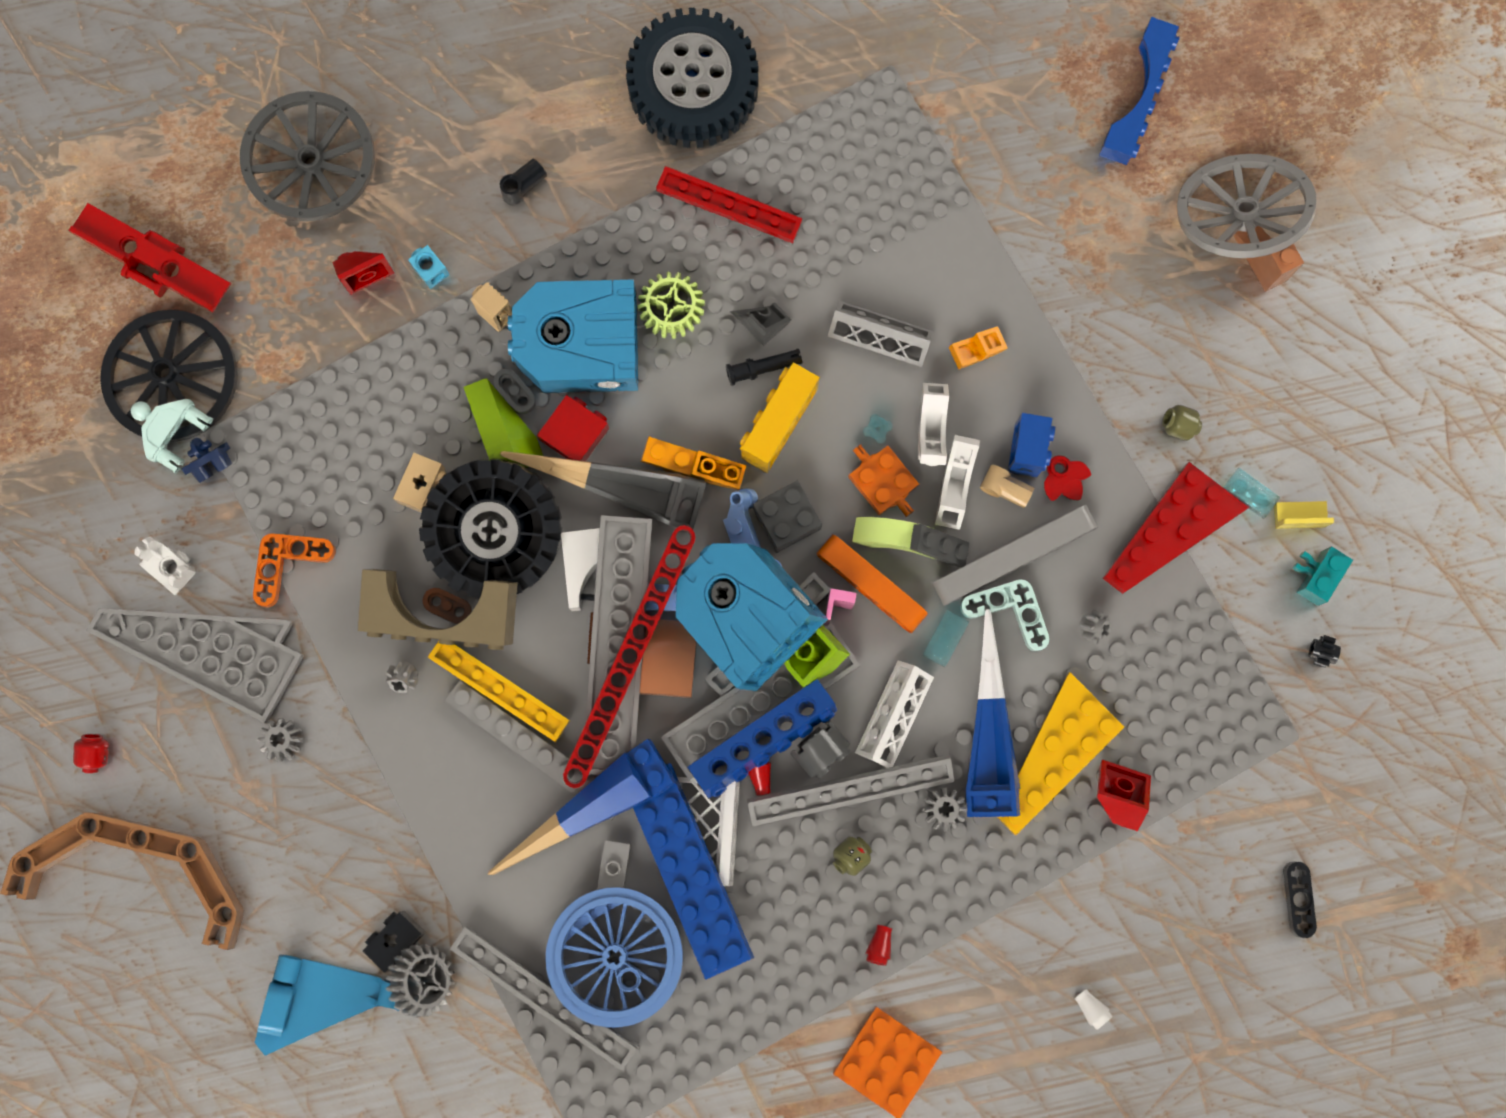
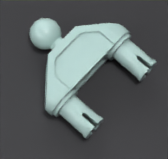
(162, 425)

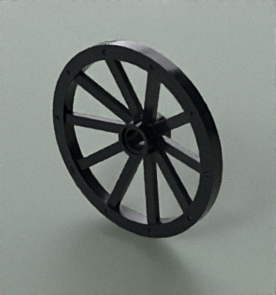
(176, 370)

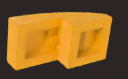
(978, 348)

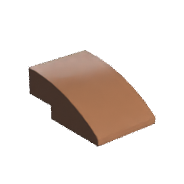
(669, 661)

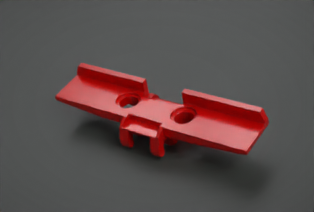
(154, 251)

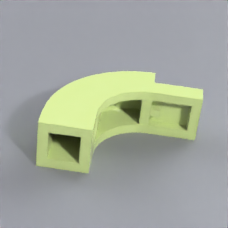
(884, 533)

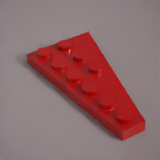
(1182, 517)

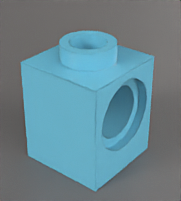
(432, 275)

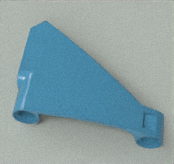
(314, 996)

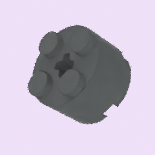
(821, 749)

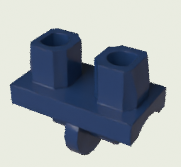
(199, 467)

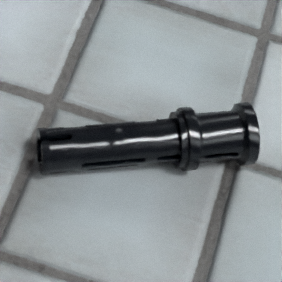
(751, 369)

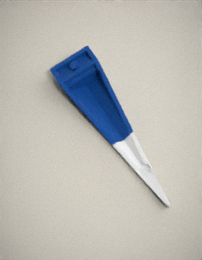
(993, 773)

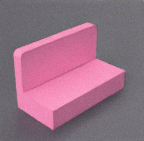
(839, 599)

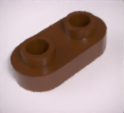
(448, 605)

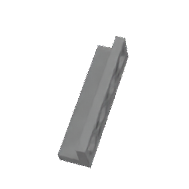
(882, 325)

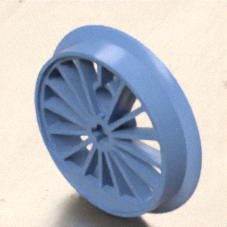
(583, 912)

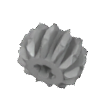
(279, 750)
(951, 816)

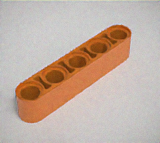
(872, 583)

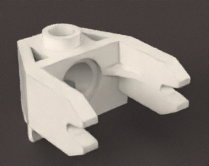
(158, 558)

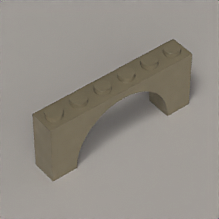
(385, 613)

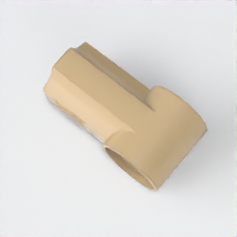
(1000, 483)

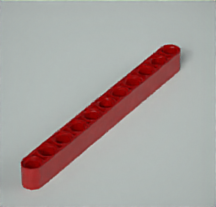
(628, 669)

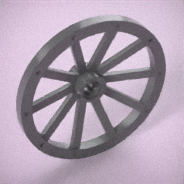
(305, 152)

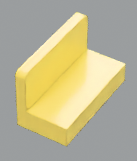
(1301, 515)

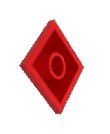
(361, 269)
(1124, 794)

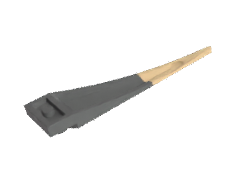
(655, 493)

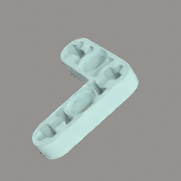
(1012, 600)

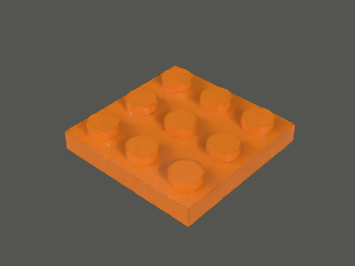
(887, 1062)

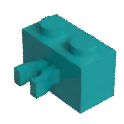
(1323, 575)

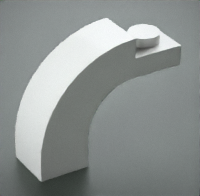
(933, 424)
(956, 482)

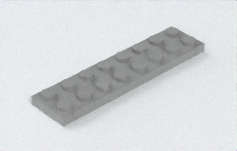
(738, 710)

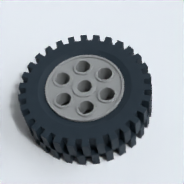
(689, 115)

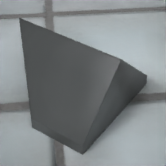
(763, 321)

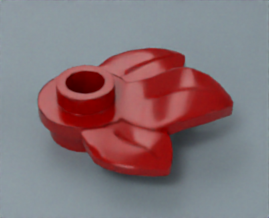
(1067, 482)

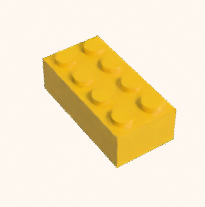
(779, 418)

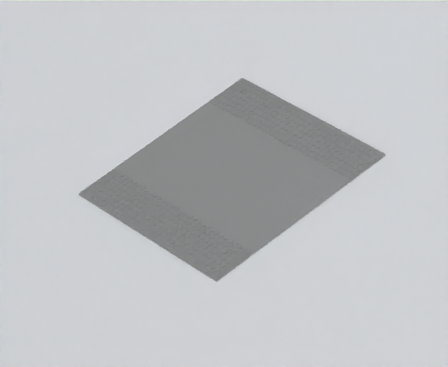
(879, 231)

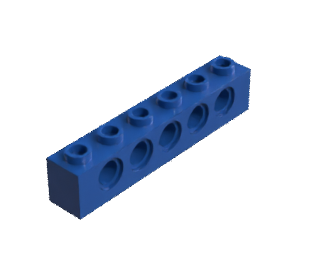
(768, 725)

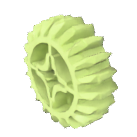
(681, 308)

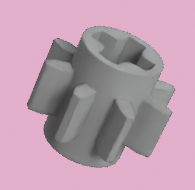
(1095, 626)
(402, 677)

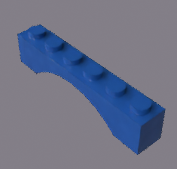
(1154, 49)

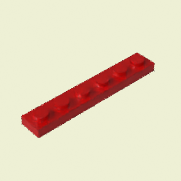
(729, 204)

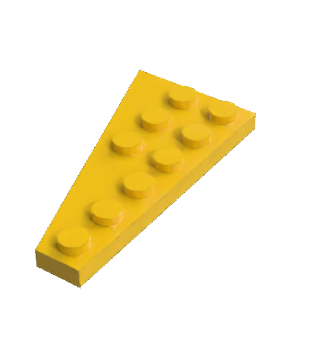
(1064, 745)

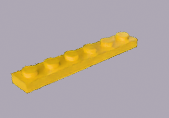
(500, 690)

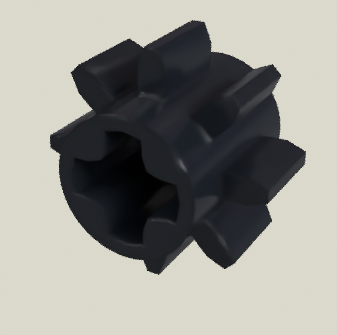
(1324, 651)

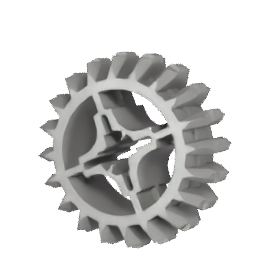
(408, 990)

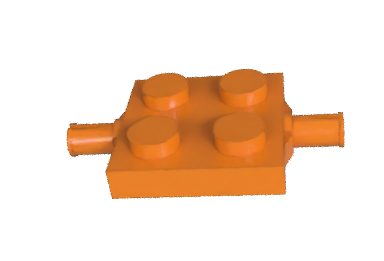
(883, 480)

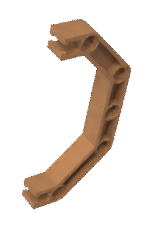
(75, 835)

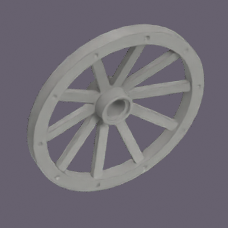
(1246, 211)

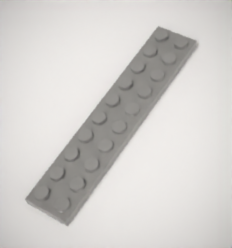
(618, 593)

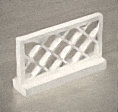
(727, 827)

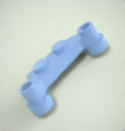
(738, 521)

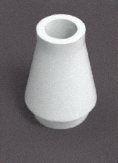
(1094, 1010)

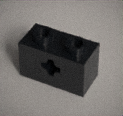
(407, 934)

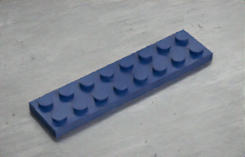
(693, 881)

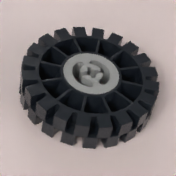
(451, 525)

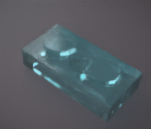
(1251, 493)
(945, 638)

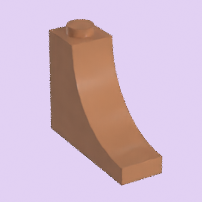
(1272, 268)

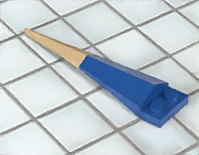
(622, 786)

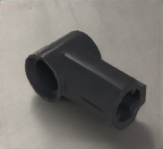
(523, 180)

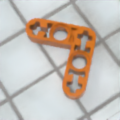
(283, 552)

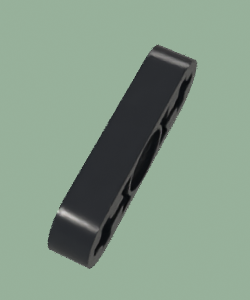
(1294, 919)

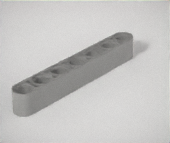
(1015, 555)

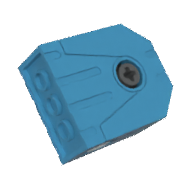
(577, 336)
(744, 611)

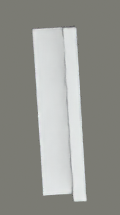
(891, 712)

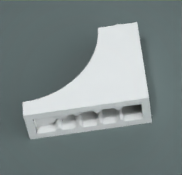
(580, 561)

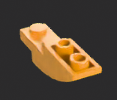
(693, 464)

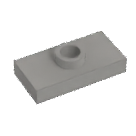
(613, 865)

